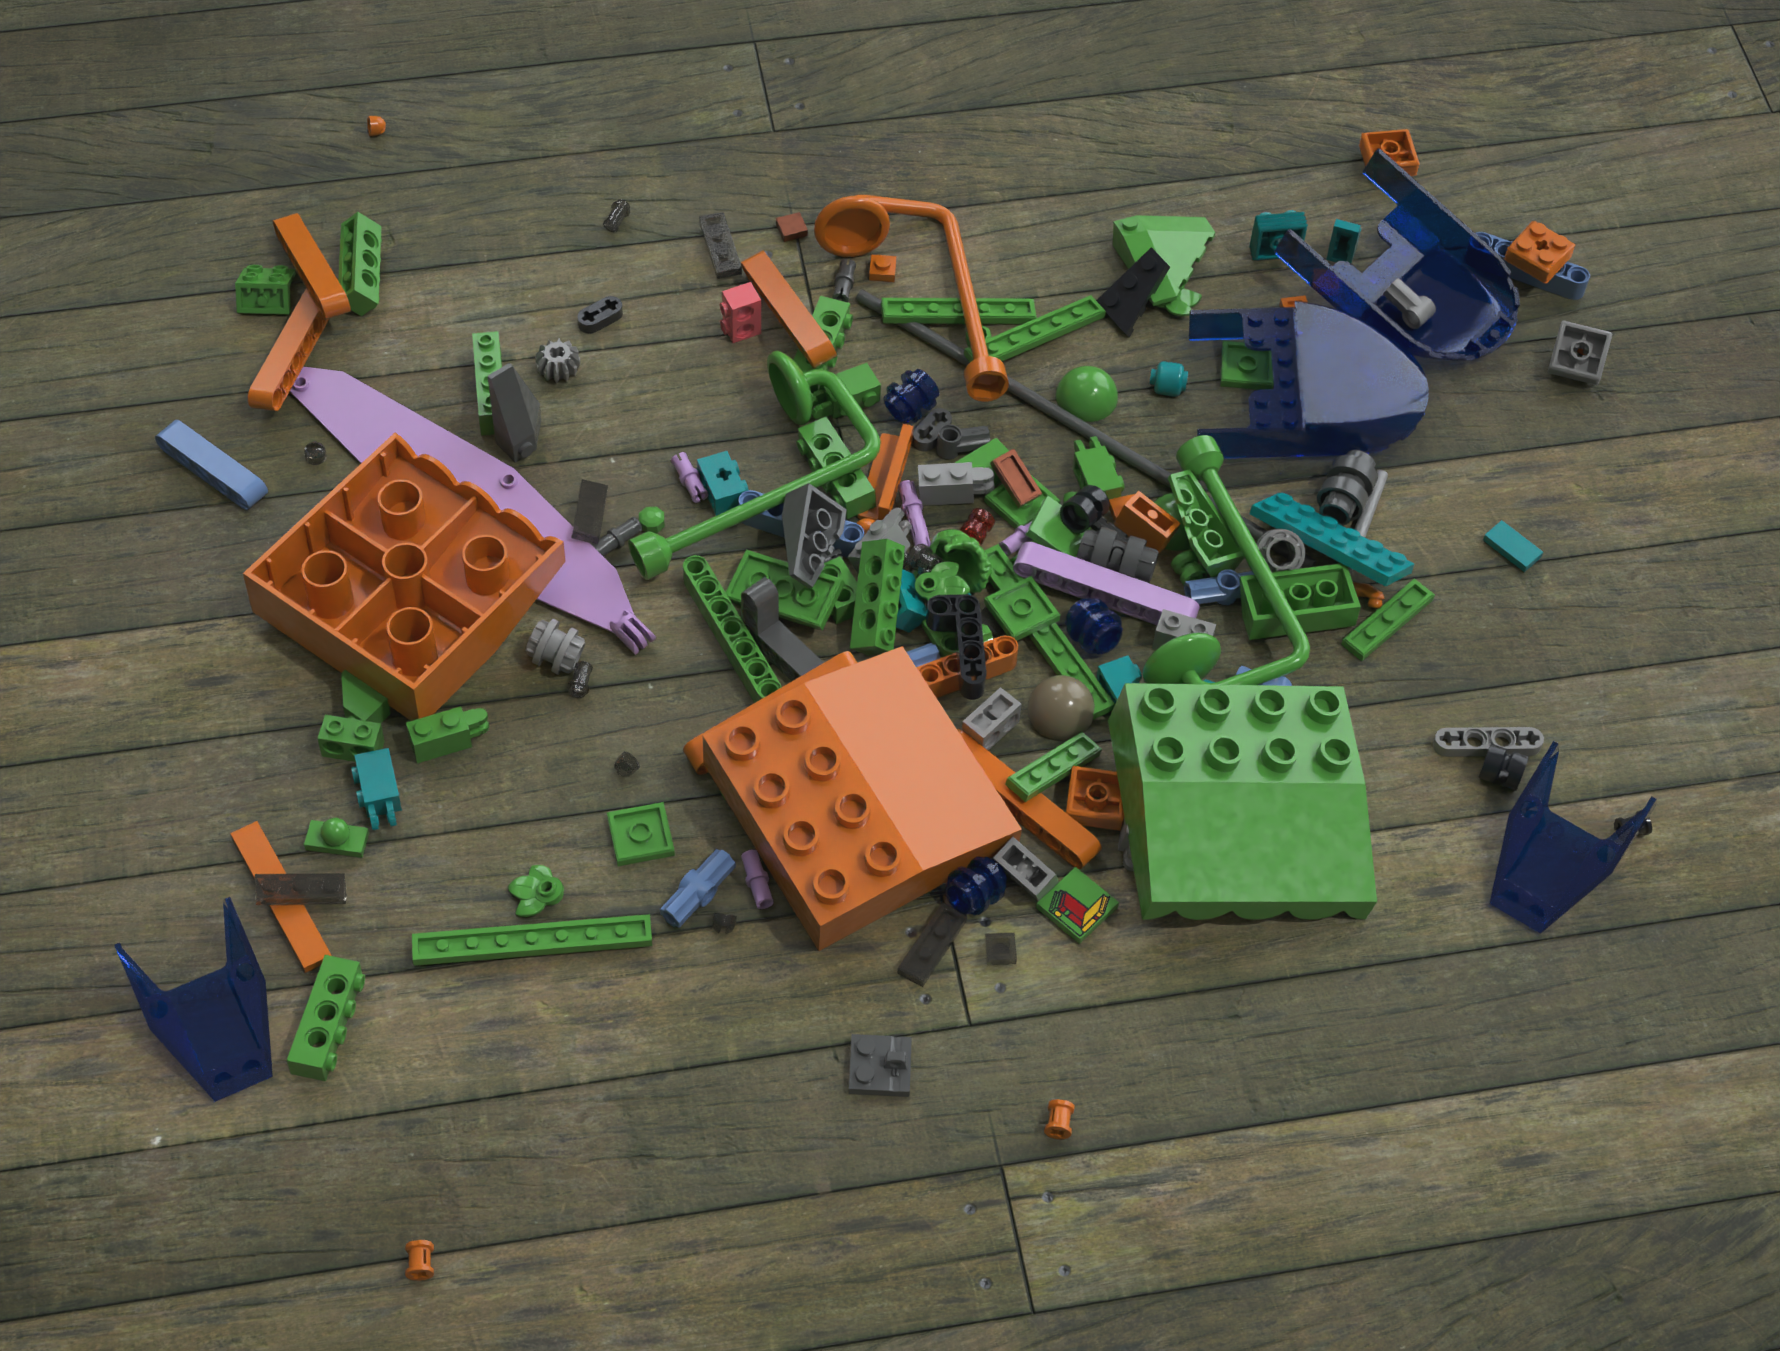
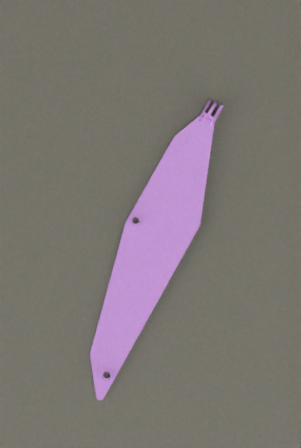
(366, 418)

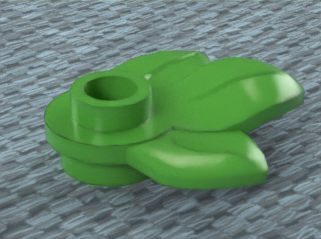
(1184, 302)
(944, 581)
(533, 890)

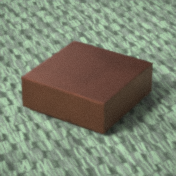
(791, 226)

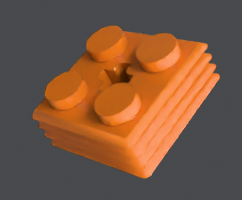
(1395, 144)
(1539, 252)
(1102, 812)

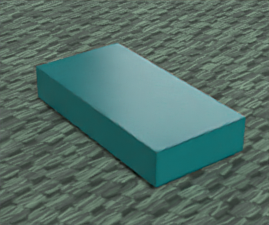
(1513, 546)

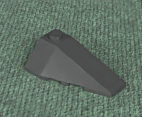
(514, 413)
(810, 530)

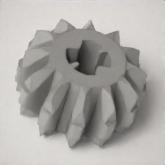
(557, 360)

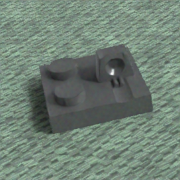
(880, 1065)

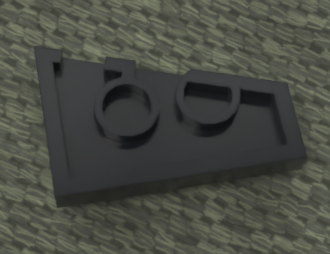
(1131, 292)

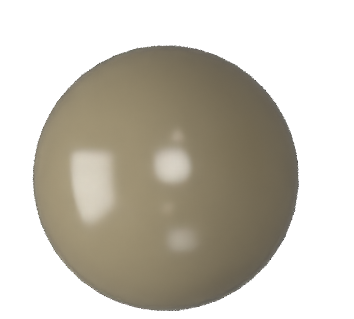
(1061, 707)

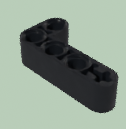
(953, 618)

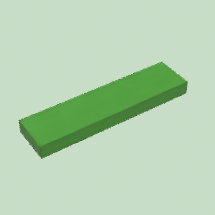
(1388, 619)
(1053, 766)

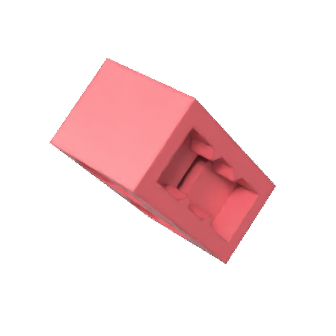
(741, 312)

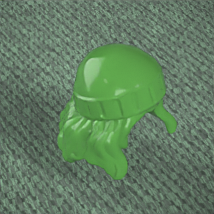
(964, 550)

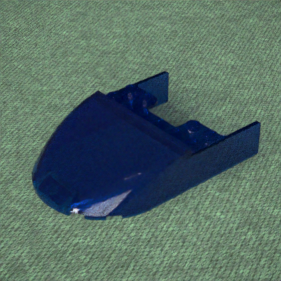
(1434, 258)
(1321, 392)

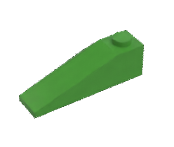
(1204, 525)

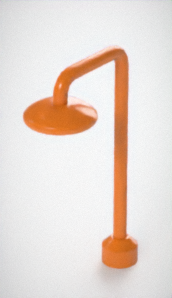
(861, 224)

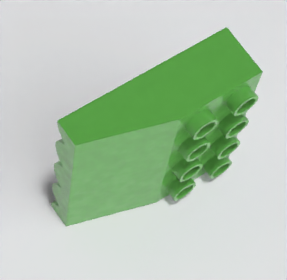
(1243, 800)

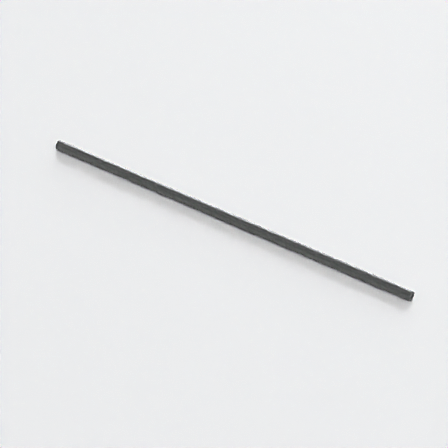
(1064, 417)

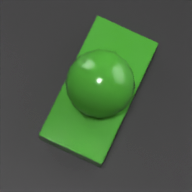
(336, 837)

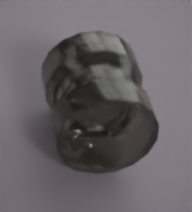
(922, 559)

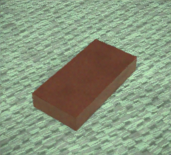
(1016, 478)

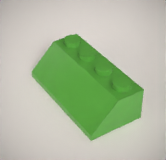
(1318, 596)

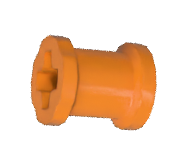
(1059, 1119)
(419, 1260)

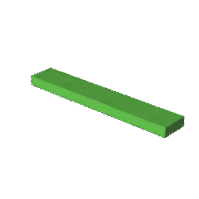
(950, 310)
(1042, 329)

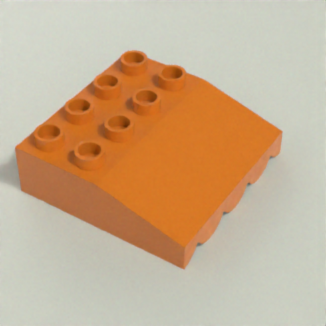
(404, 577)
(857, 793)

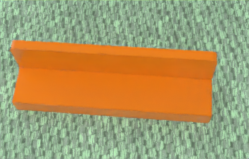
(888, 471)

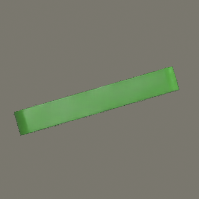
(729, 623)

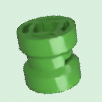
(1187, 566)

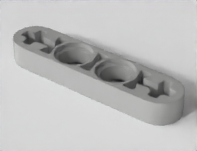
(1487, 736)

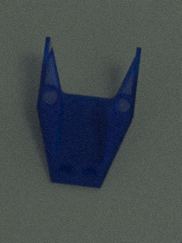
(1550, 861)
(216, 1021)

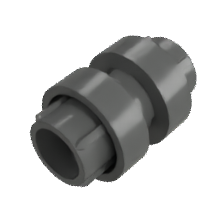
(1347, 486)
(1125, 558)

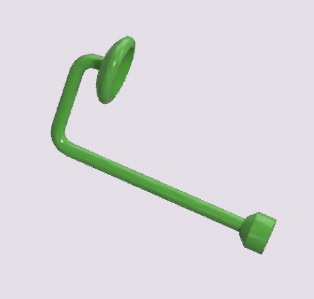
(792, 388)
(1196, 654)

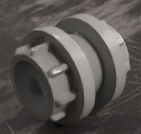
(1293, 543)
(555, 646)

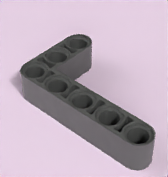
(774, 640)

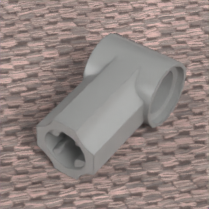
(1414, 309)

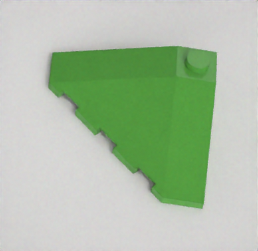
(1174, 238)

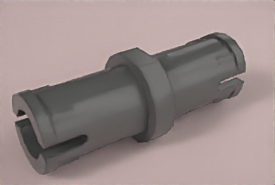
(844, 280)
(617, 537)

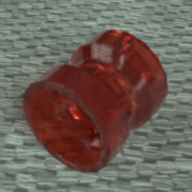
(978, 524)

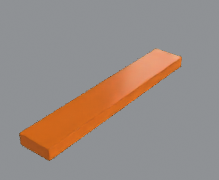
(292, 919)

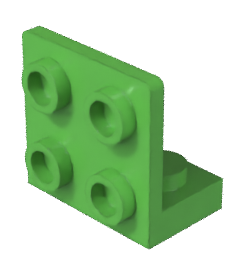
(264, 289)

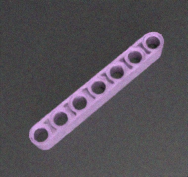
(1094, 581)

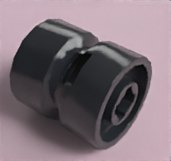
(1084, 509)
(1503, 767)

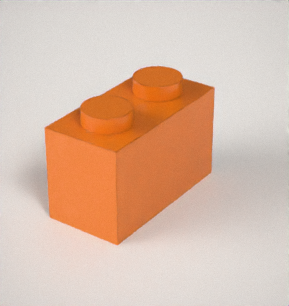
(1147, 521)

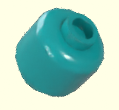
(1169, 379)

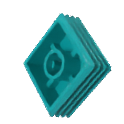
(1270, 229)

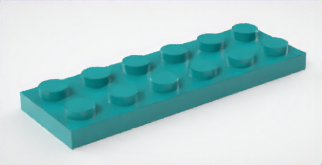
(1333, 539)

